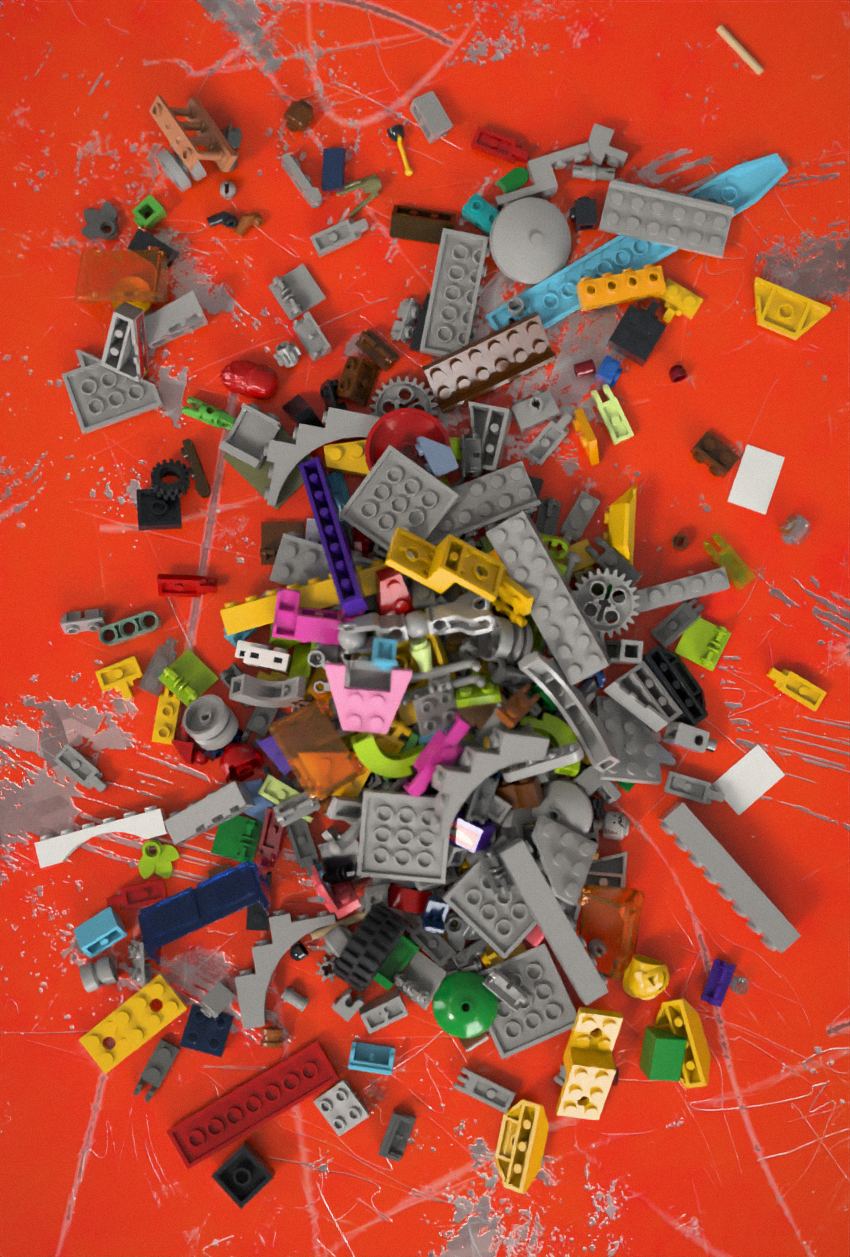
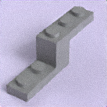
(542, 174)

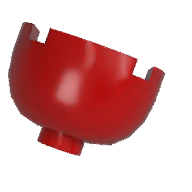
(239, 761)

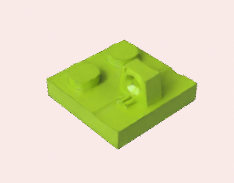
(474, 695)

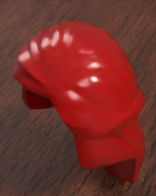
(249, 379)

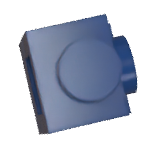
(609, 371)

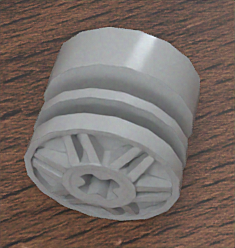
(505, 642)

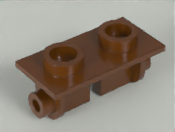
(377, 349)

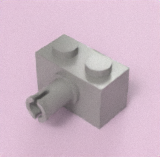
(534, 411)

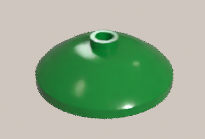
(460, 989)

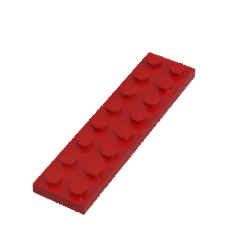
(252, 1104)

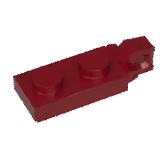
(271, 839)

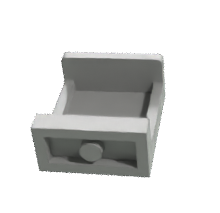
(250, 434)

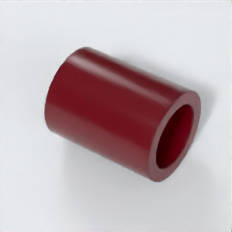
(584, 368)

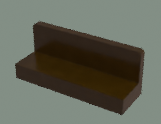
(420, 224)

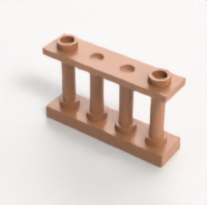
(204, 127)

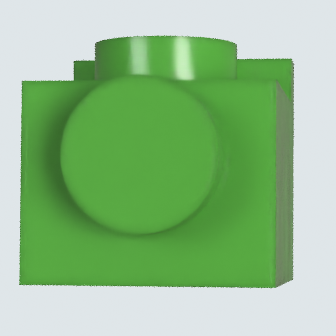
(148, 206)

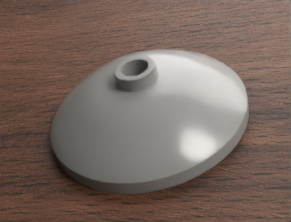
(569, 803)

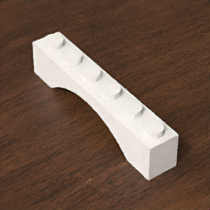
(58, 849)

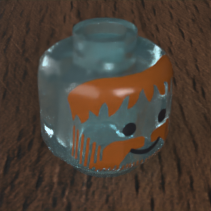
(795, 530)

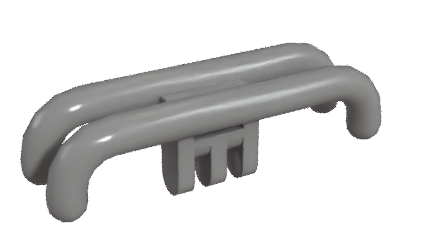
(440, 677)

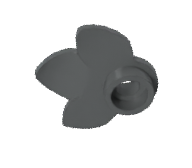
(98, 221)
(459, 932)

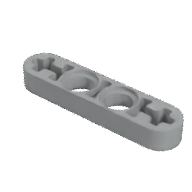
(554, 759)

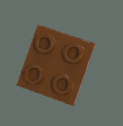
(271, 538)

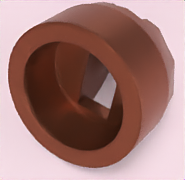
(676, 540)

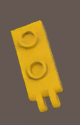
(166, 718)

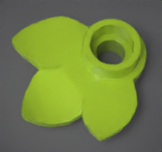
(158, 862)

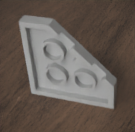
(564, 857)

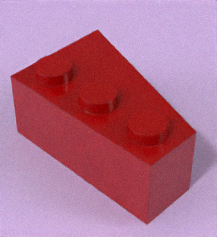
(392, 593)

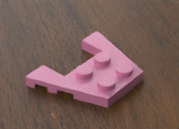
(366, 707)

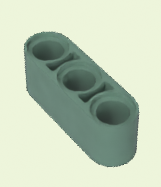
(140, 628)

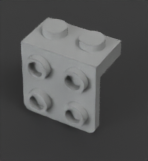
(365, 675)

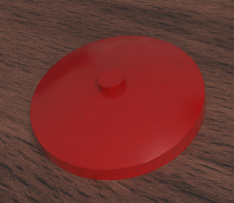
(400, 430)

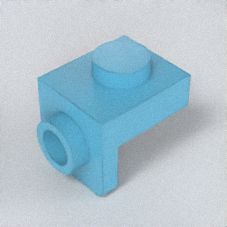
(384, 653)

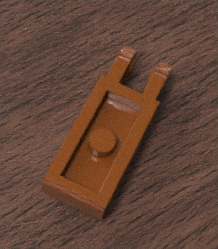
(516, 707)

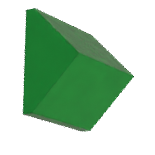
(662, 1055)

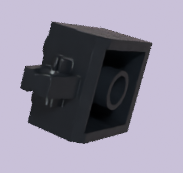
(637, 333)

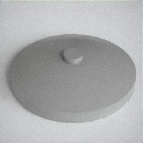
(530, 240)

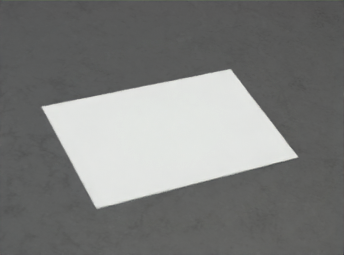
(756, 479)
(748, 779)

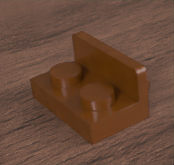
(357, 380)
(714, 455)

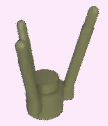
(369, 184)

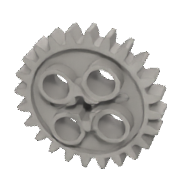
(391, 394)
(623, 609)

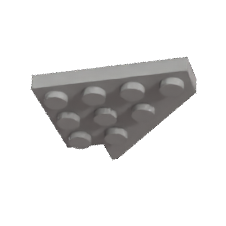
(105, 396)
(638, 752)

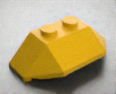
(621, 524)
(682, 1020)
(521, 1145)

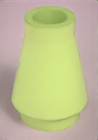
(421, 652)

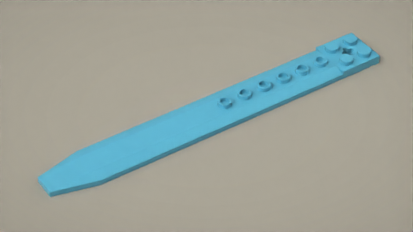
(557, 295)

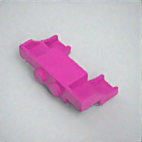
(306, 623)
(441, 750)

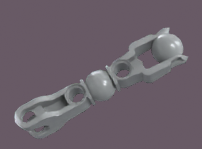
(439, 620)

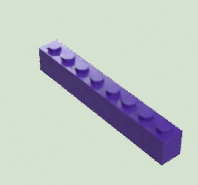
(333, 537)

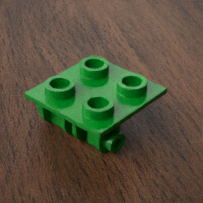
(238, 838)

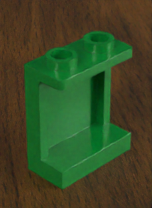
(397, 961)

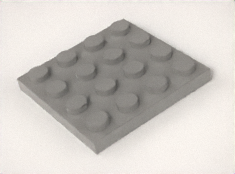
(398, 495)
(399, 839)
(497, 918)
(544, 1013)

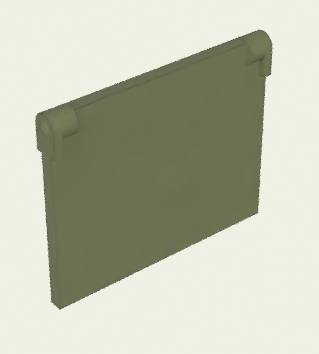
(259, 478)

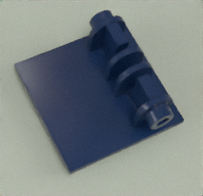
(206, 1033)

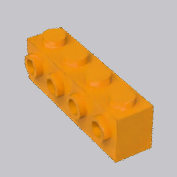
(621, 287)

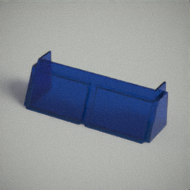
(202, 906)

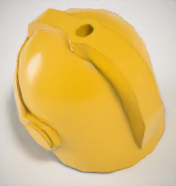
(645, 977)

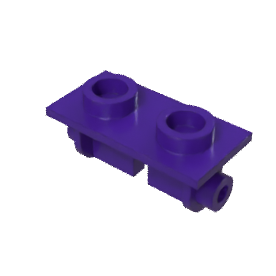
(717, 982)

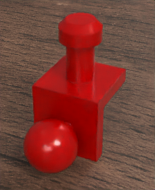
(187, 749)

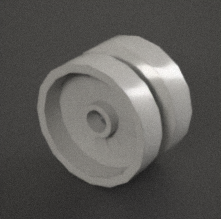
(177, 170)
(210, 722)

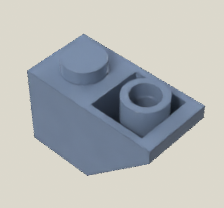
(438, 457)

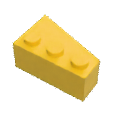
(347, 458)

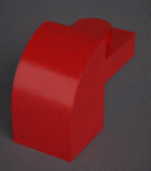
(407, 898)

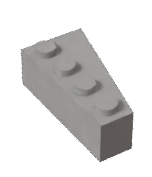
(209, 812)

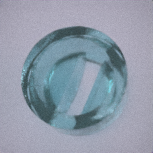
(739, 985)

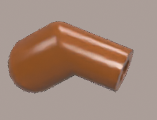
(248, 220)

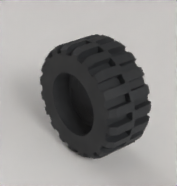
(369, 947)

